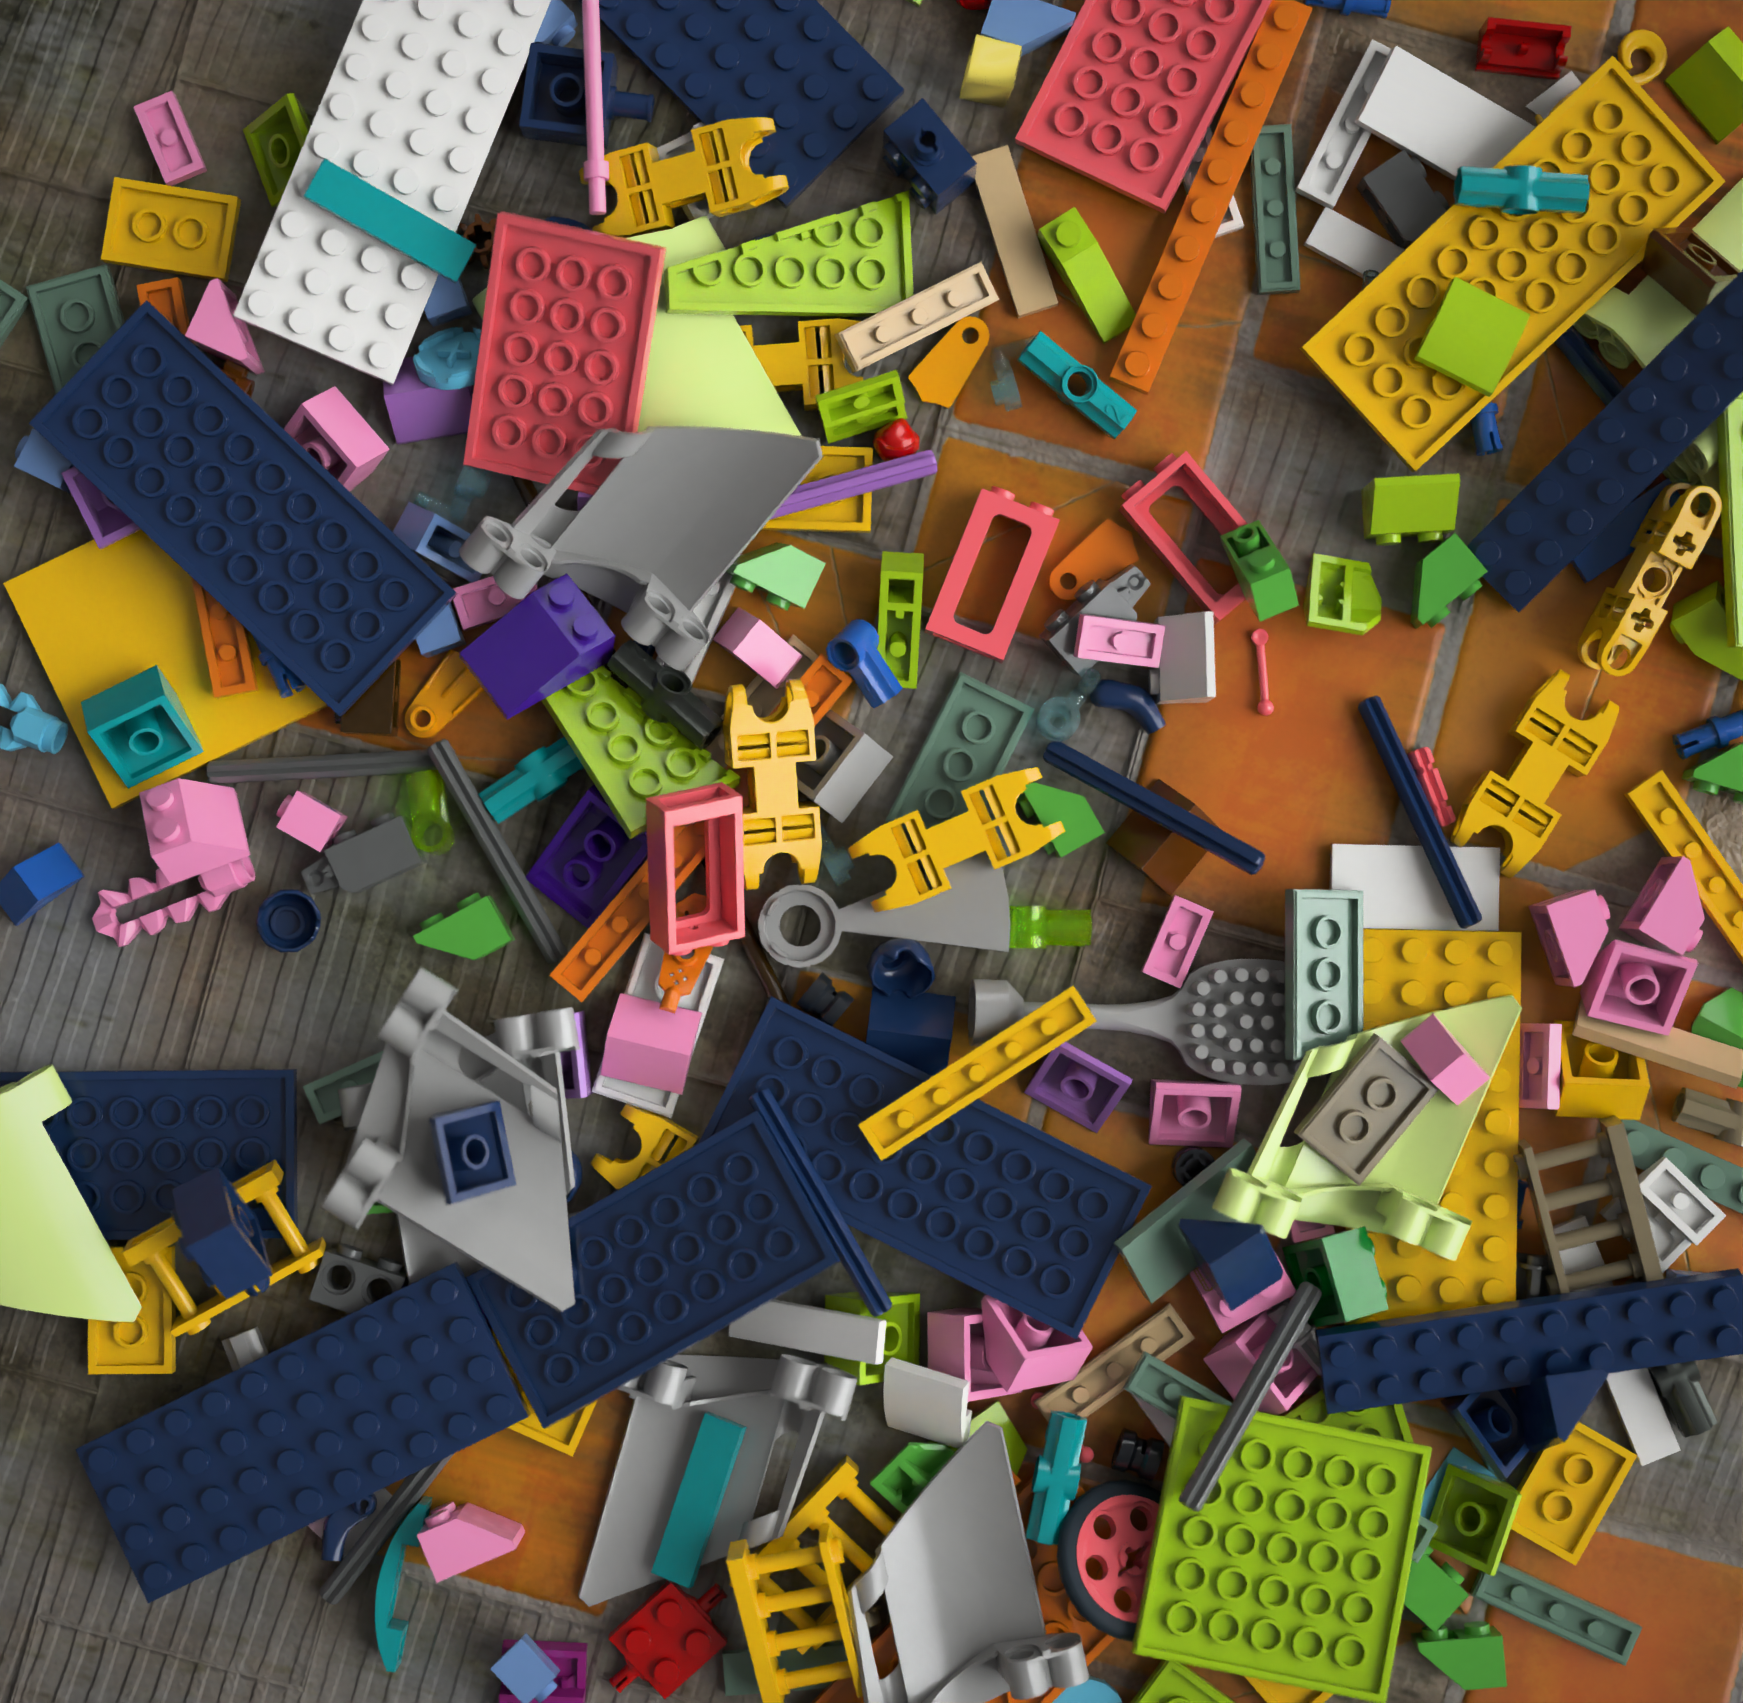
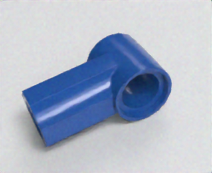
(856, 652)

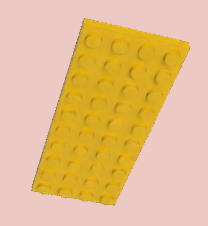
(1543, 263)
(1420, 974)

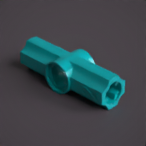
(1521, 190)
(1055, 367)
(532, 780)
(1056, 1476)

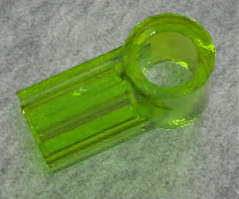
(429, 807)
(1041, 927)

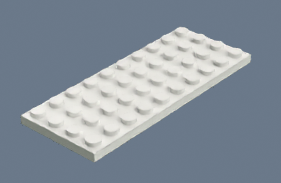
(414, 118)

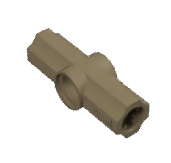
(1710, 1115)

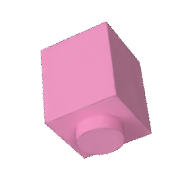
(310, 820)

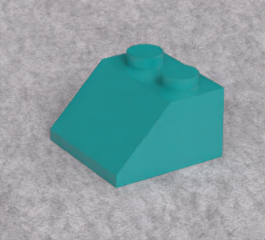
(141, 726)

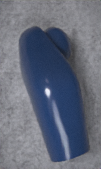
(1130, 699)
(340, 1523)

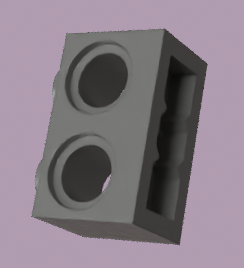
(363, 1273)

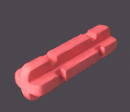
(1432, 785)

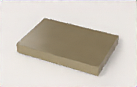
(1366, 1109)

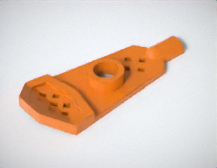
(690, 967)

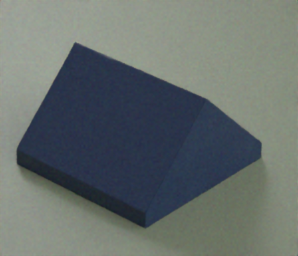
(912, 1029)
(472, 1151)
(1232, 1257)
(1555, 1405)
(1492, 1427)

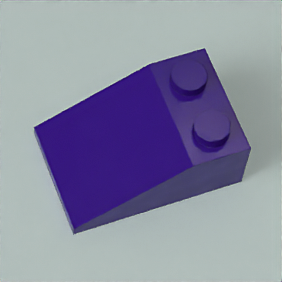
(539, 647)
(588, 860)

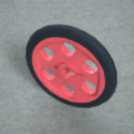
(1079, 1541)

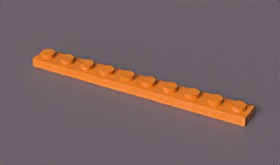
(1210, 194)
(223, 635)
(629, 910)

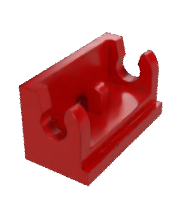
(1522, 48)

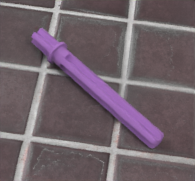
(859, 482)

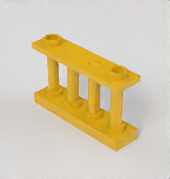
(152, 1245)
(812, 1514)
(757, 1607)

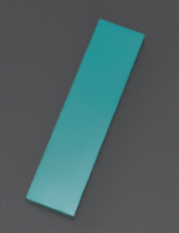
(390, 220)
(698, 1499)

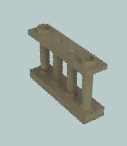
(1621, 1183)

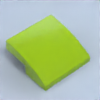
(1472, 336)
(861, 406)

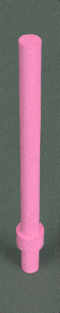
(595, 168)

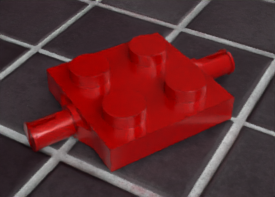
(668, 1638)

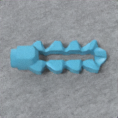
(30, 725)

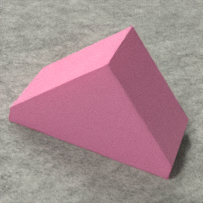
(757, 647)
(1444, 1059)

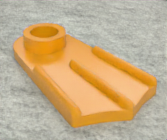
(949, 363)
(443, 696)

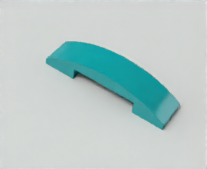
(392, 1632)

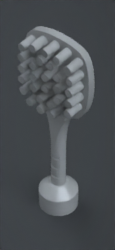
(1220, 1021)

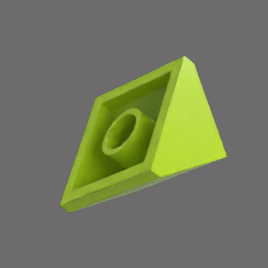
(1713, 85)
(276, 143)
(1473, 1517)

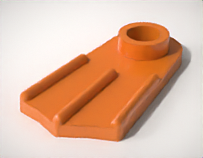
(1097, 556)

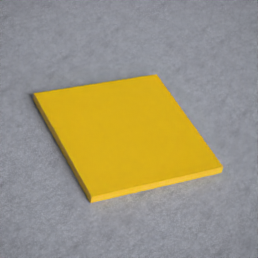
(120, 612)

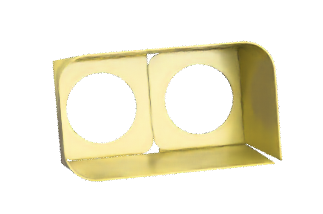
(990, 71)

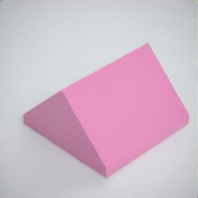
(219, 332)
(650, 1044)
(1193, 1113)

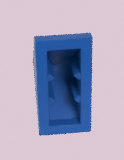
(37, 882)

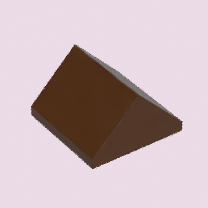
(1687, 266)
(1156, 850)

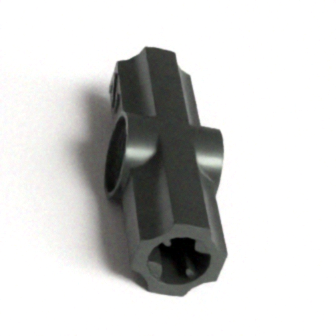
(666, 694)
(1684, 1397)

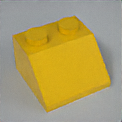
(1599, 1079)

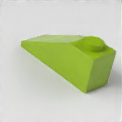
(1087, 274)
(901, 614)
(1702, 626)

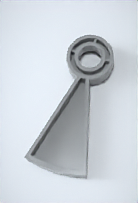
(967, 915)

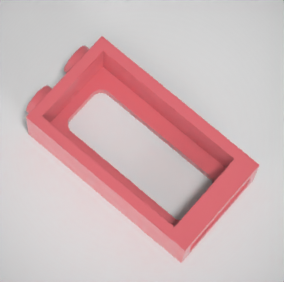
(1210, 501)
(1042, 527)
(723, 826)

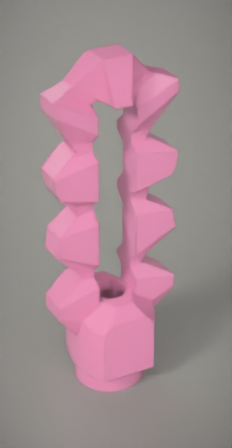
(217, 885)

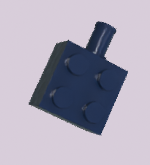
(555, 96)
(928, 157)
(221, 1234)

